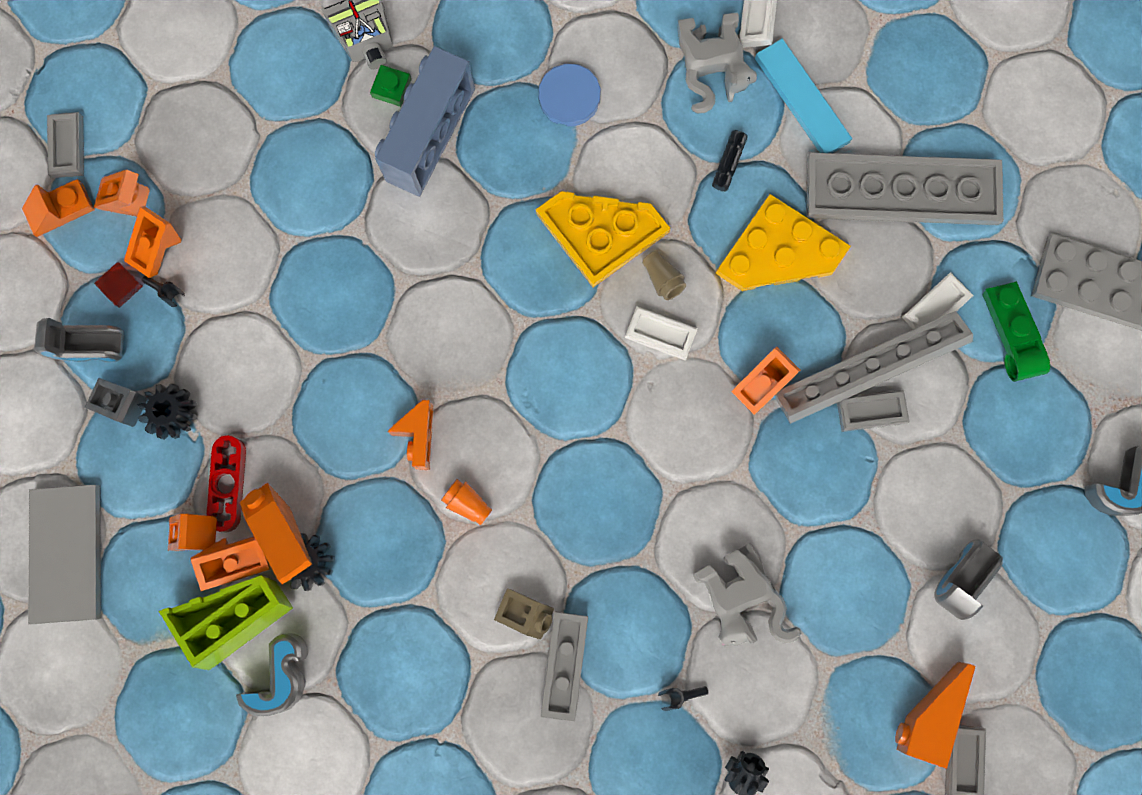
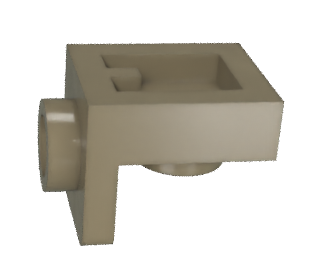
(524, 614)

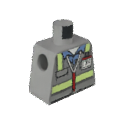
(360, 29)

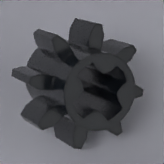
(747, 774)

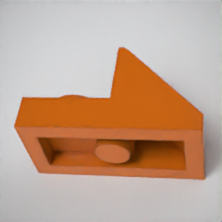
(121, 193)
(55, 208)
(149, 241)
(765, 380)
(417, 424)
(191, 532)
(228, 562)

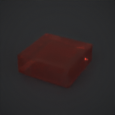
(118, 284)

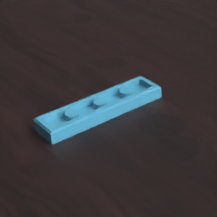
(803, 98)

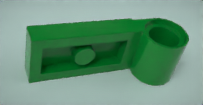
(1018, 332)

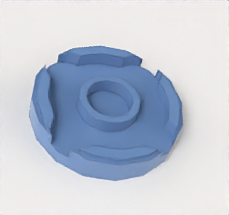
(569, 94)

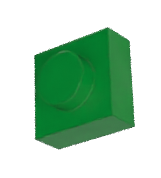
(390, 85)

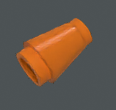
(466, 502)

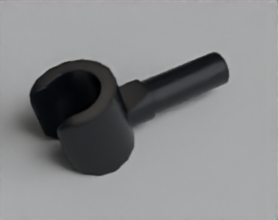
(165, 291)
(678, 696)

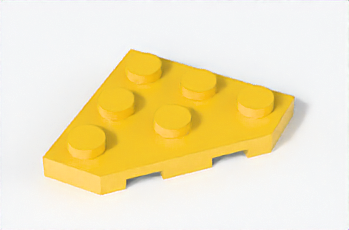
(601, 231)
(781, 249)

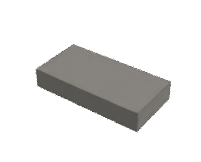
(65, 145)
(873, 411)
(967, 762)

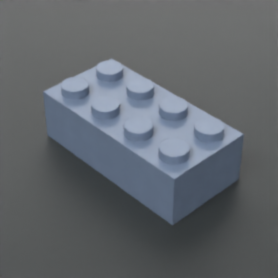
(425, 121)

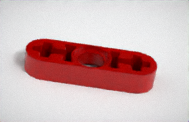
(216, 473)

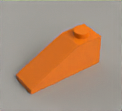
(275, 532)
(934, 721)

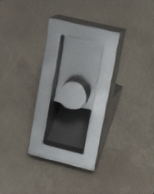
(115, 402)

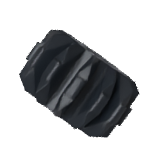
(155, 411)
(318, 561)

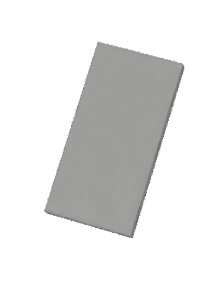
(64, 554)

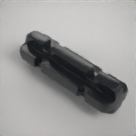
(729, 160)

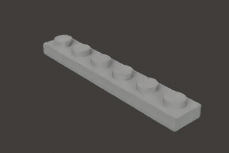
(874, 366)

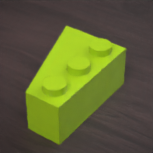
(223, 622)

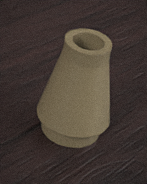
(665, 278)

